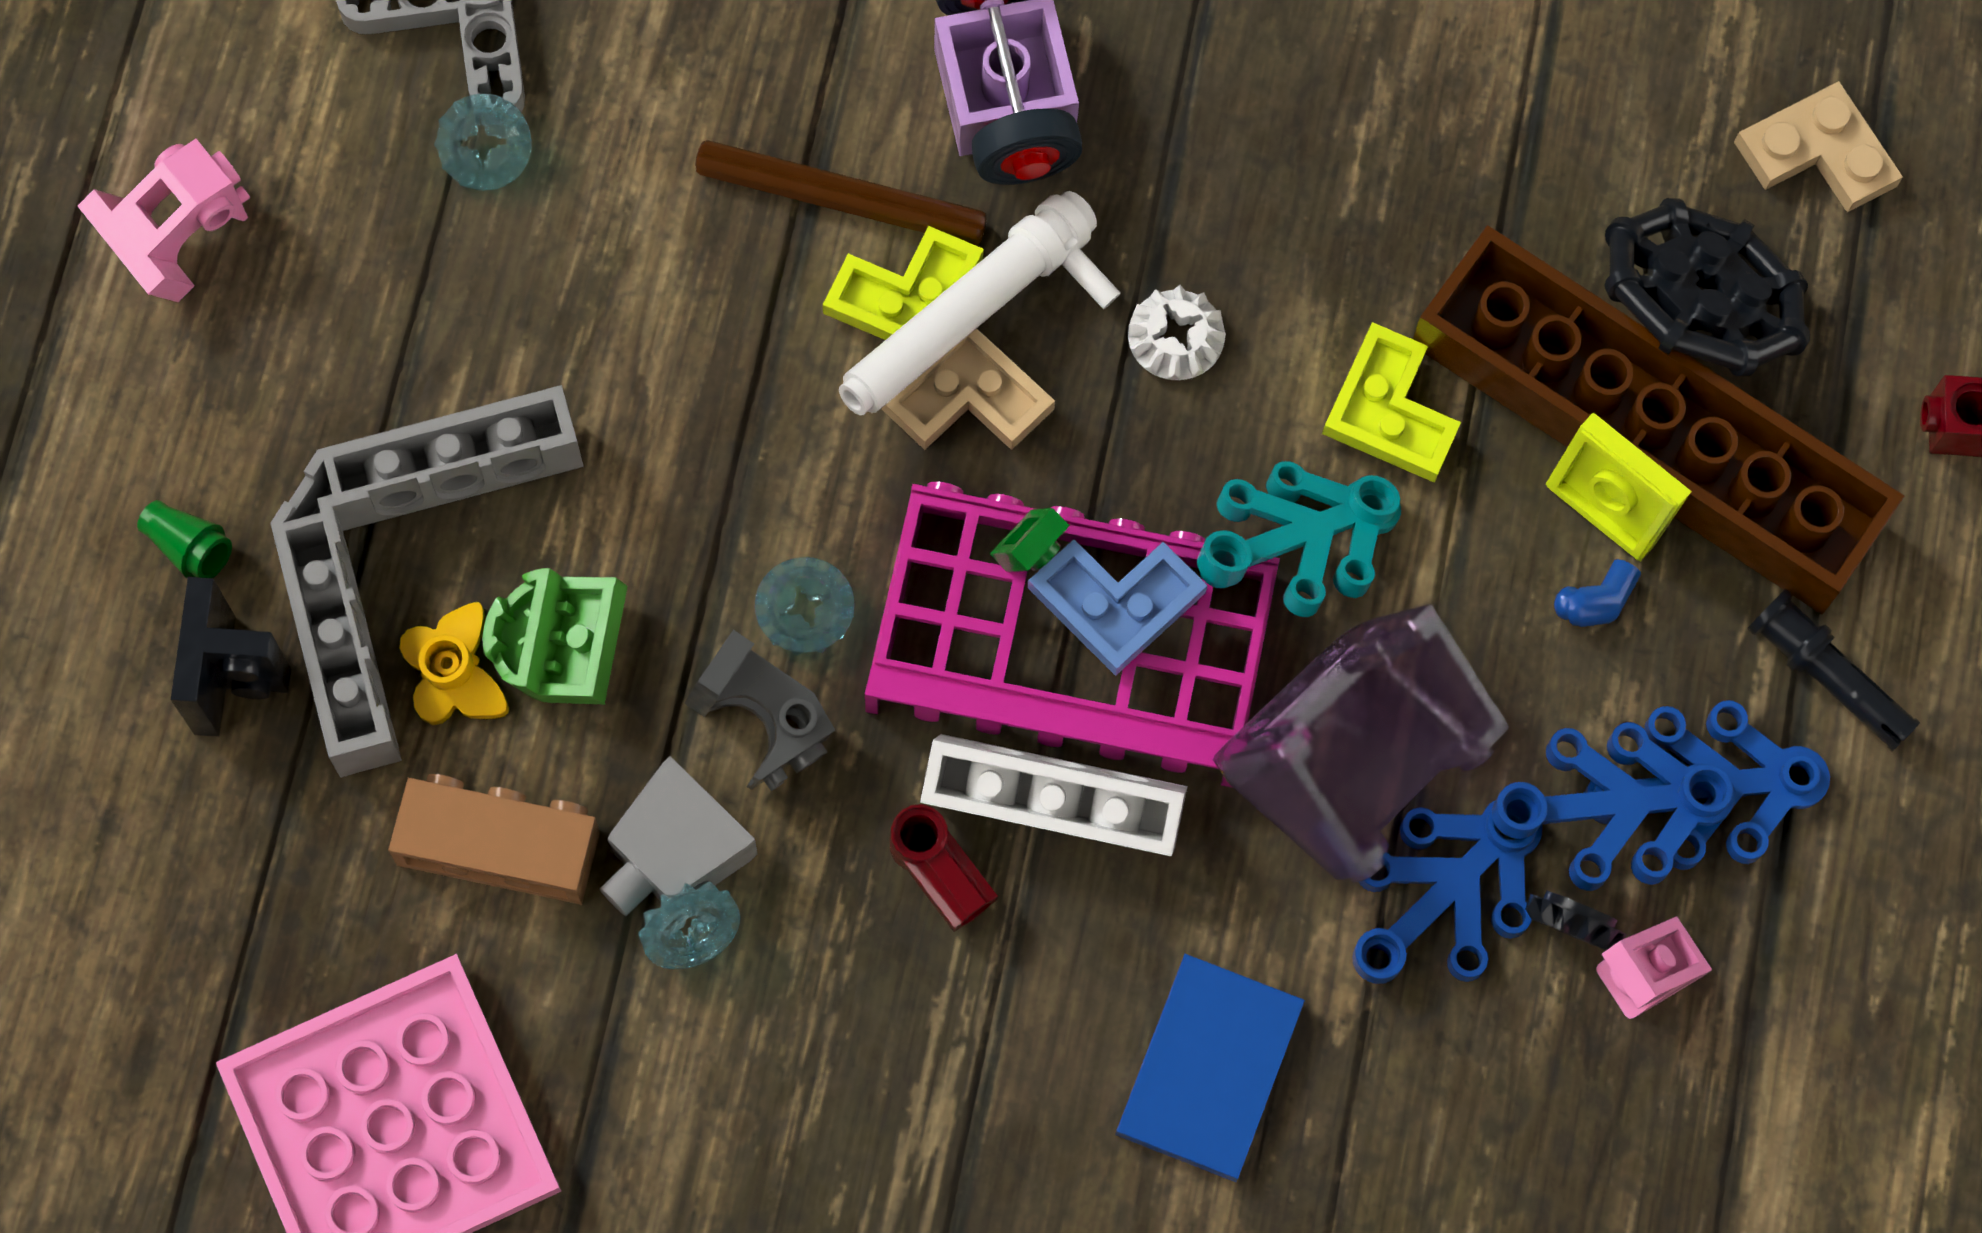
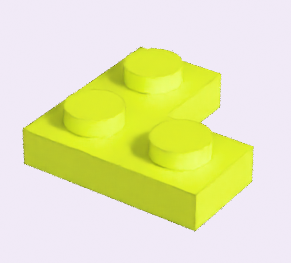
(885, 301)
(1378, 417)

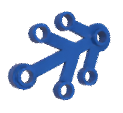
(1770, 779)
(1621, 799)
(1453, 881)

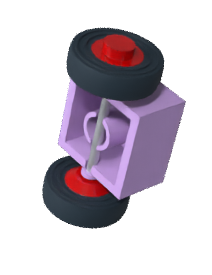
(1008, 87)

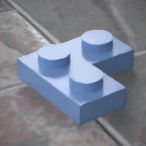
(1115, 616)

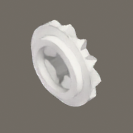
(1167, 356)

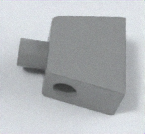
(673, 838)

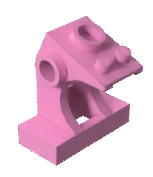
(148, 251)

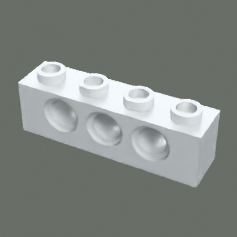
(1053, 794)

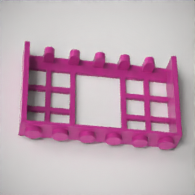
(1041, 711)

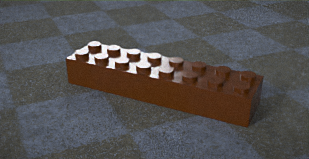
(1753, 475)

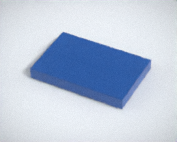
(1210, 1067)

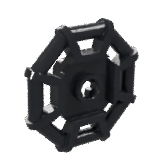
(1732, 296)

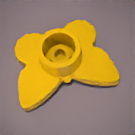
(451, 668)

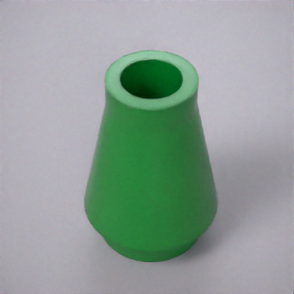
(189, 542)

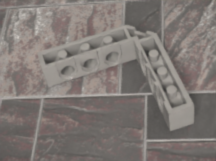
(375, 482)

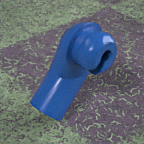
(1598, 603)

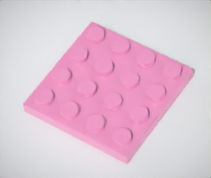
(390, 1115)

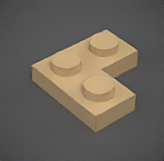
(1823, 133)
(974, 379)

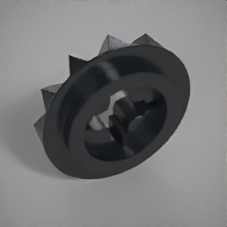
(1574, 919)

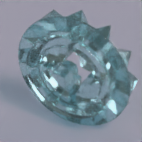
(500, 120)
(818, 582)
(709, 933)

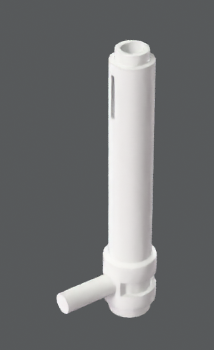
(1032, 250)

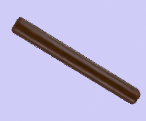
(838, 191)

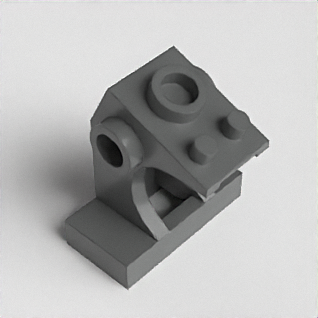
(749, 681)

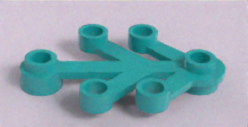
(1366, 505)

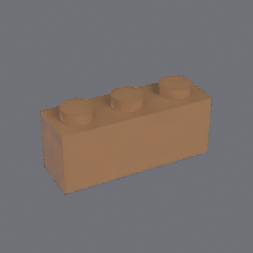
(495, 838)

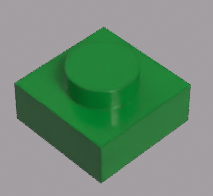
(1031, 541)

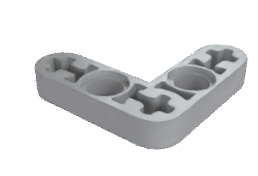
(473, 18)

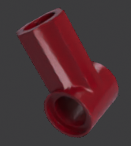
(944, 870)

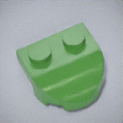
(556, 636)

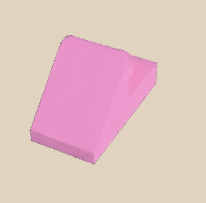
(1651, 966)

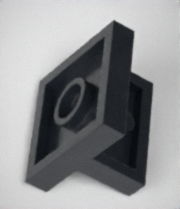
(220, 658)

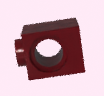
(1939, 416)

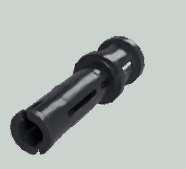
(1811, 649)

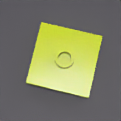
(1617, 487)

